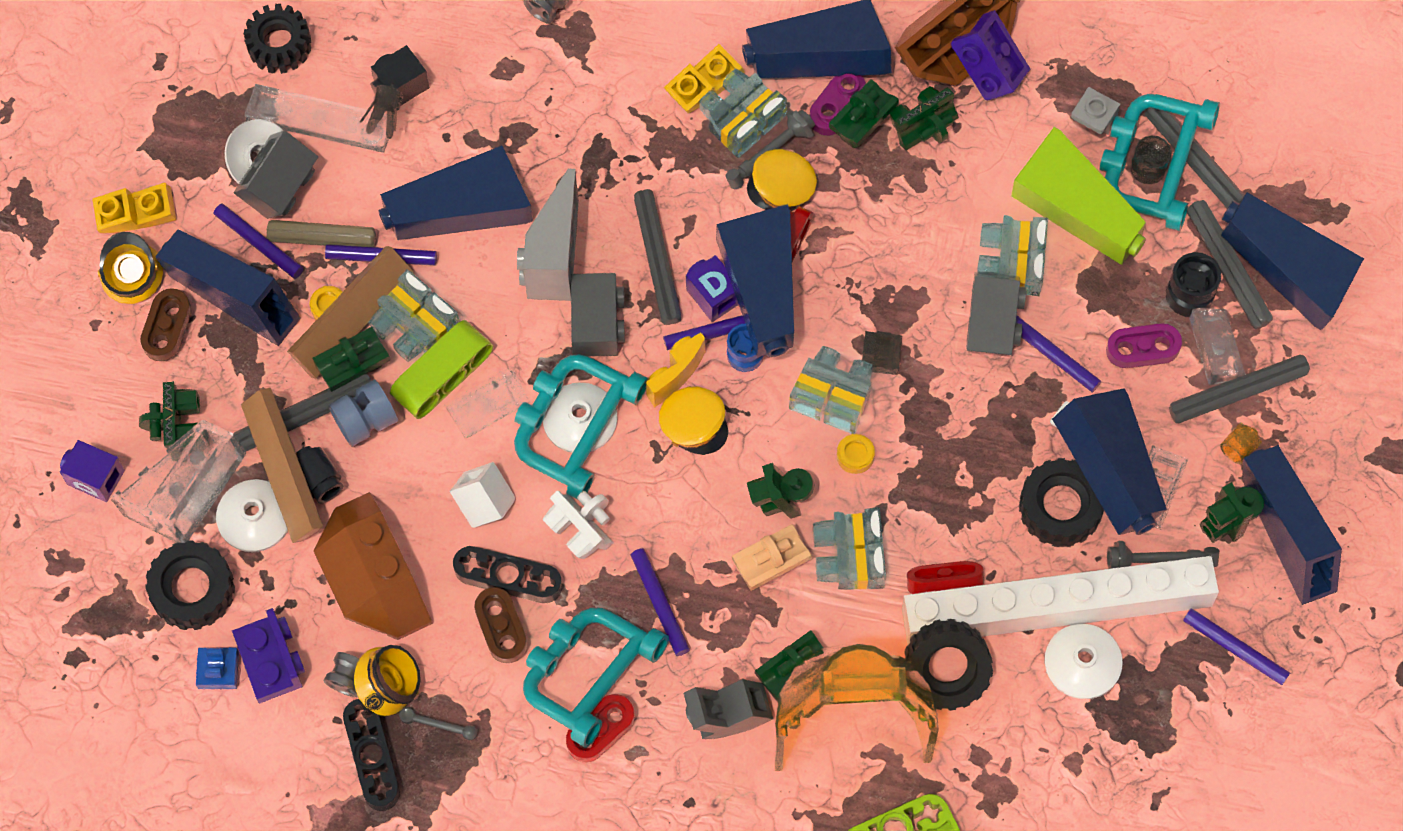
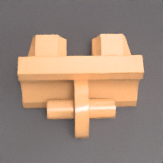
(771, 557)

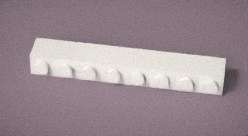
(1068, 598)

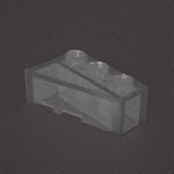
(184, 483)

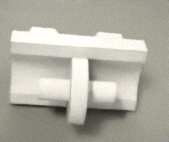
(567, 511)

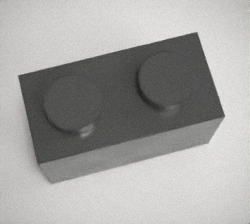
(277, 175)
(993, 313)
(594, 314)

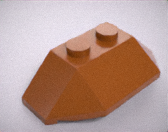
(927, 41)
(369, 571)

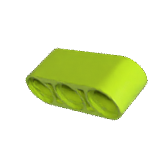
(441, 369)

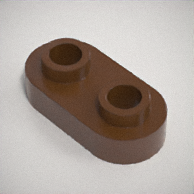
(165, 327)
(501, 626)

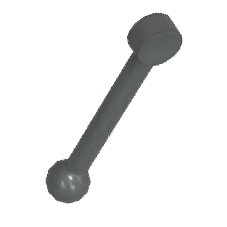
(407, 716)

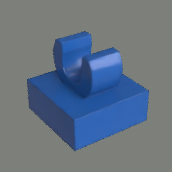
(217, 668)

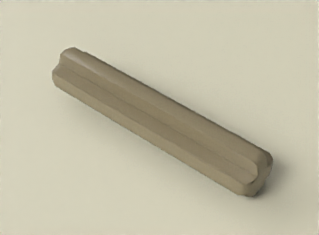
(320, 233)

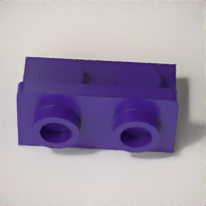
(991, 57)
(267, 657)

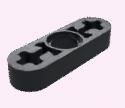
(537, 573)
(388, 778)

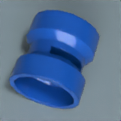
(739, 340)

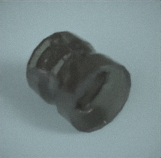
(1154, 152)

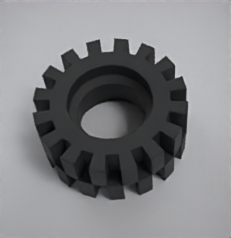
(277, 56)

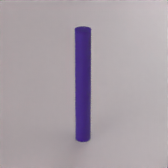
(258, 241)
(360, 253)
(708, 331)
(1058, 356)
(660, 602)
(1236, 646)

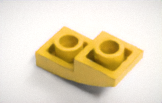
(705, 76)
(133, 211)
(684, 360)

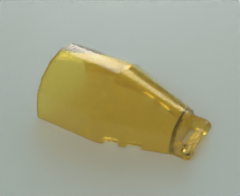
(855, 675)

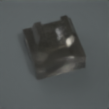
(882, 351)

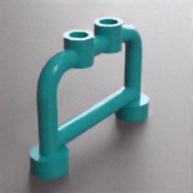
(1125, 129)
(549, 386)
(565, 636)

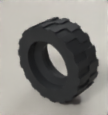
(1045, 526)
(186, 556)
(969, 641)

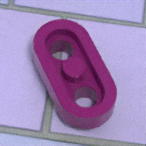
(833, 98)
(1141, 343)

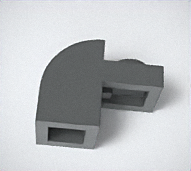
(728, 710)

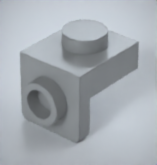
(1096, 111)

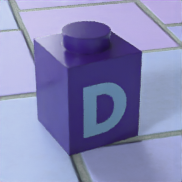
(711, 287)
(91, 470)

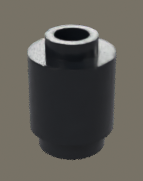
(320, 474)

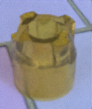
(1240, 443)

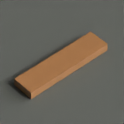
(350, 310)
(281, 465)

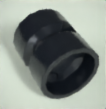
(1193, 283)

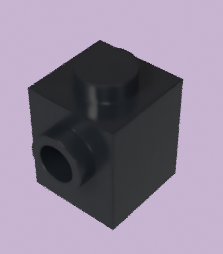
(402, 70)

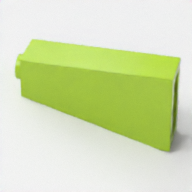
(1078, 198)

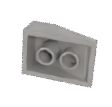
(550, 245)

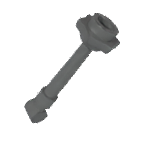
(798, 124)
(1122, 556)

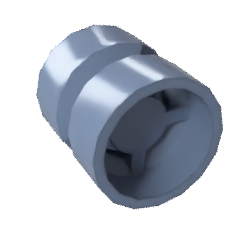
(362, 413)

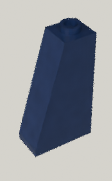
(820, 44)
(457, 199)
(1292, 257)
(760, 271)
(229, 285)
(1113, 458)
(1294, 525)

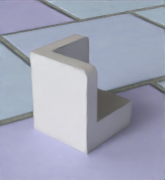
(482, 495)

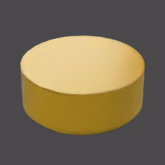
(322, 299)
(855, 453)

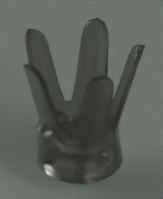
(385, 99)

